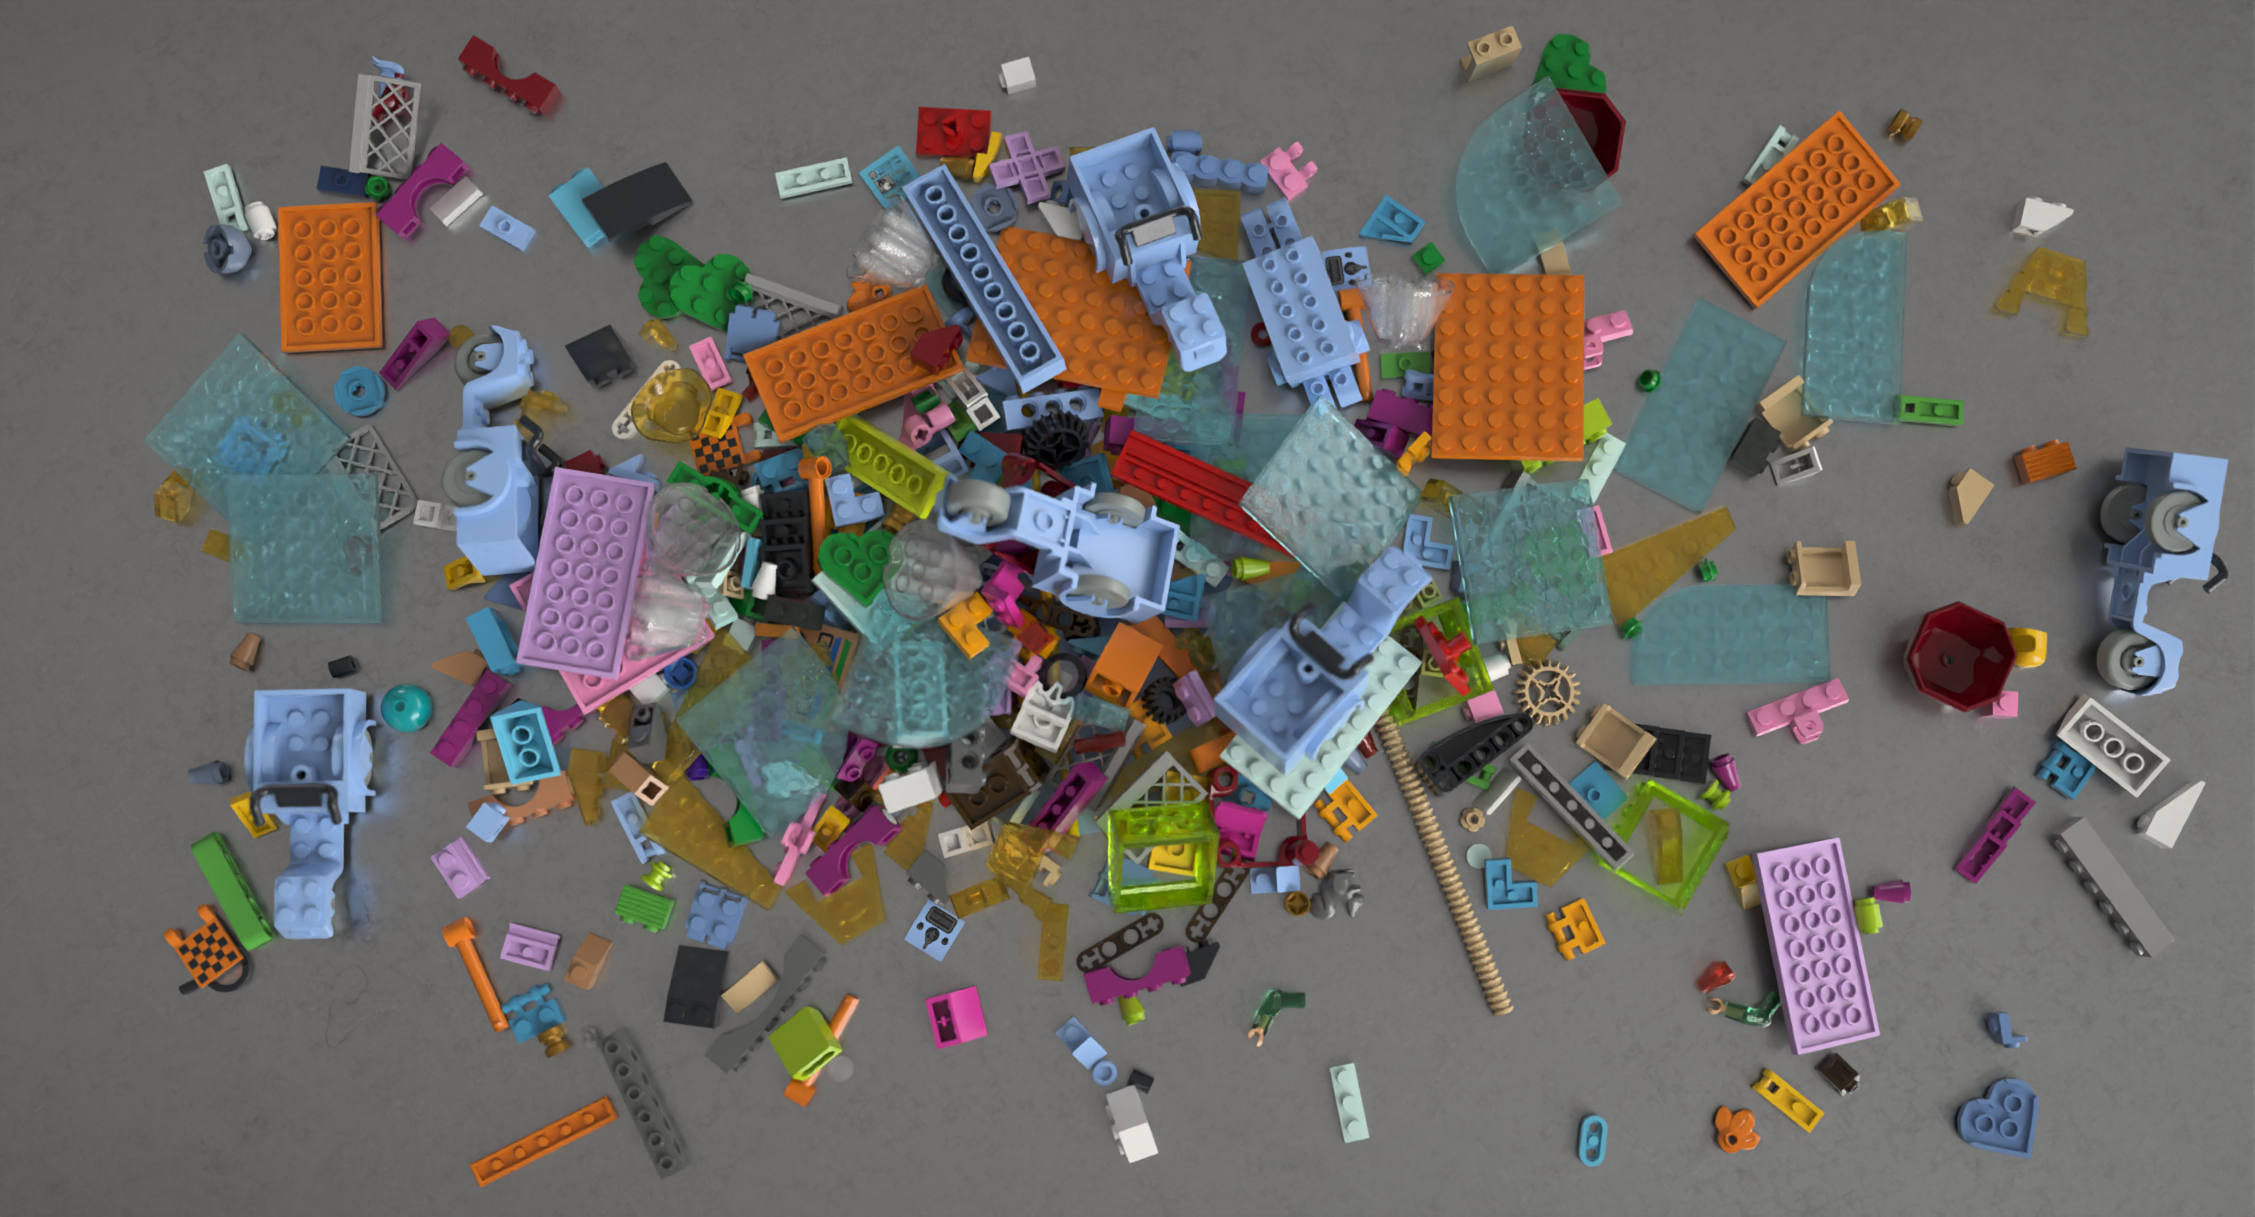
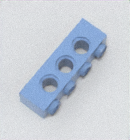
(1015, 422)

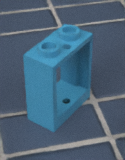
(495, 641)

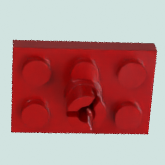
(952, 132)
(1446, 652)

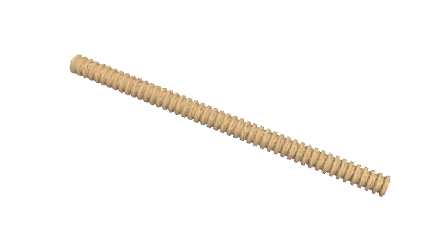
(1443, 865)

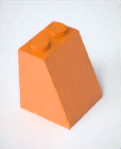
(1123, 666)

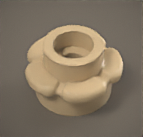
(1467, 823)

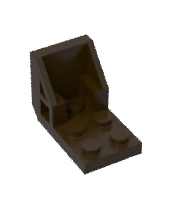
(1011, 775)

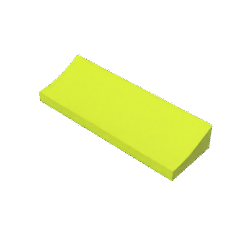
(891, 466)

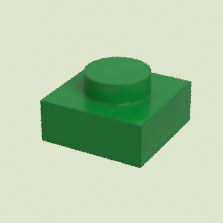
(1428, 259)
(925, 400)

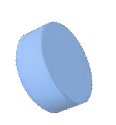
(1104, 1072)

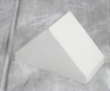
(966, 388)
(1796, 466)

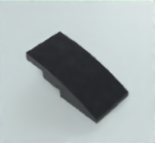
(637, 201)
(788, 540)
(1675, 755)

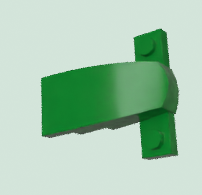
(745, 513)

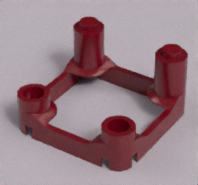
(1025, 469)
(1293, 850)

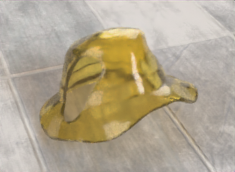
(673, 405)

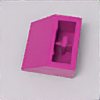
(956, 1017)

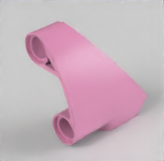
(919, 428)

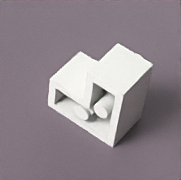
(914, 787)
(1130, 1124)

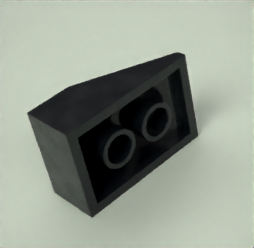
(601, 356)
(696, 987)

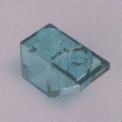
(828, 442)
(1100, 713)

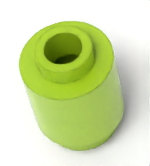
(1868, 915)

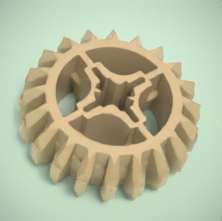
(1560, 675)

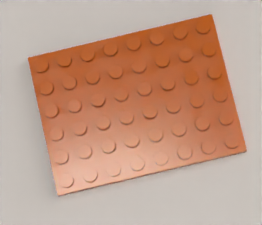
(1093, 322)
(1510, 368)

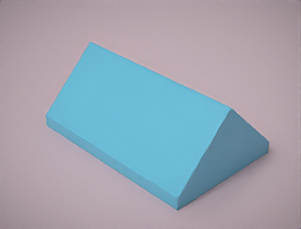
(525, 742)

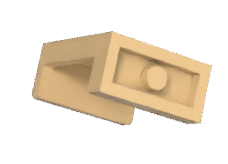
(1491, 54)
(1783, 413)
(1824, 570)
(1615, 740)
(494, 767)

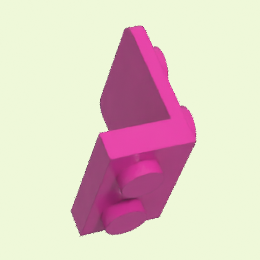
(1002, 593)
(1240, 825)

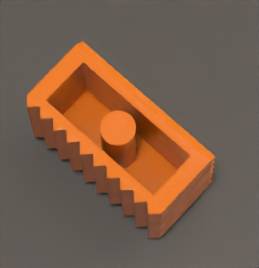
(2044, 462)

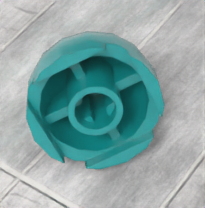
(407, 708)

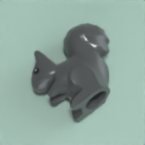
(1336, 889)

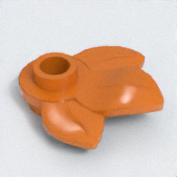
(866, 295)
(1737, 1126)

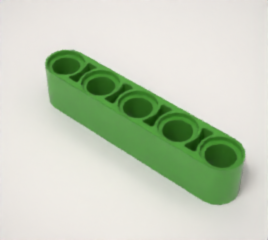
(231, 891)

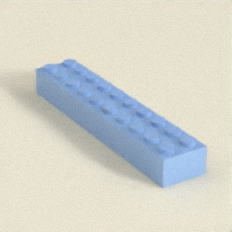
(984, 279)

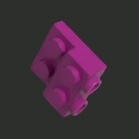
(857, 753)

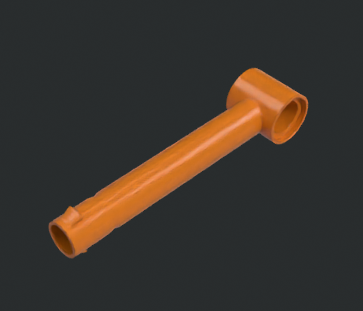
(1351, 303)
(814, 471)
(460, 935)
(802, 1091)

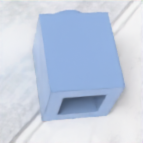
(488, 821)

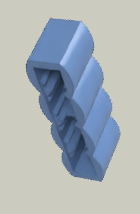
(1226, 174)

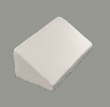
(456, 201)
(1499, 789)

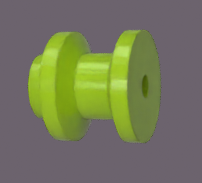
(1719, 798)
(659, 871)

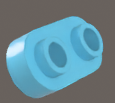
(1593, 1140)

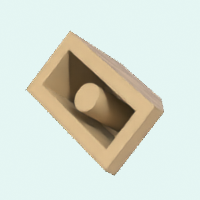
(1967, 495)

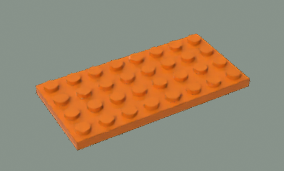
(1796, 209)
(846, 364)

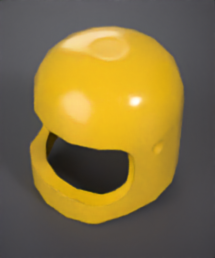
(2029, 645)

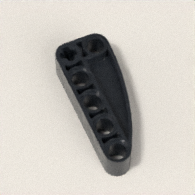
(1462, 748)

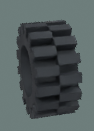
(1154, 705)

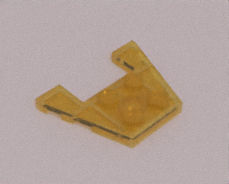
(2054, 279)
(1536, 850)
(1018, 856)
(850, 909)

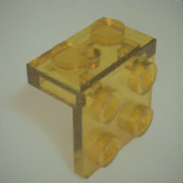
(533, 404)

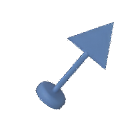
(996, 378)

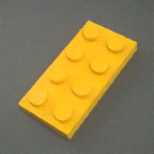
(1182, 857)

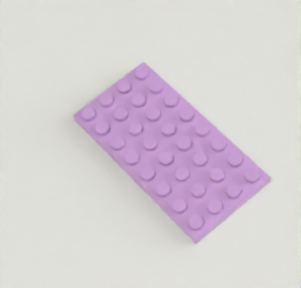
(585, 573)
(1815, 945)

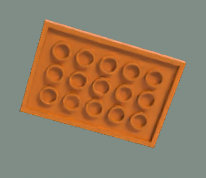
(330, 277)

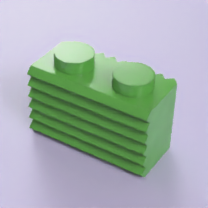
(644, 907)

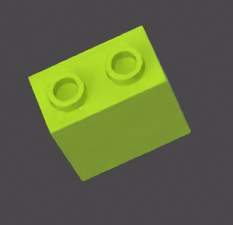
(805, 1043)

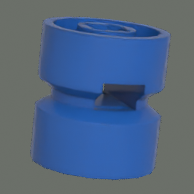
(681, 673)

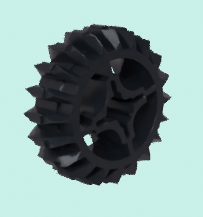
(1056, 439)

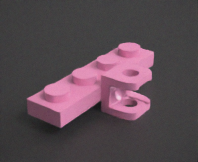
(1601, 330)
(1799, 711)
(797, 841)

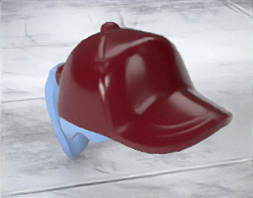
(393, 70)

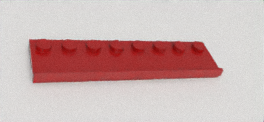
(1190, 486)

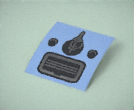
(1345, 266)
(934, 930)

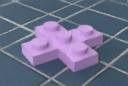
(1027, 167)

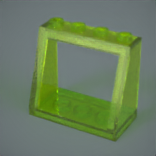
(1453, 622)
(1634, 814)
(1155, 828)

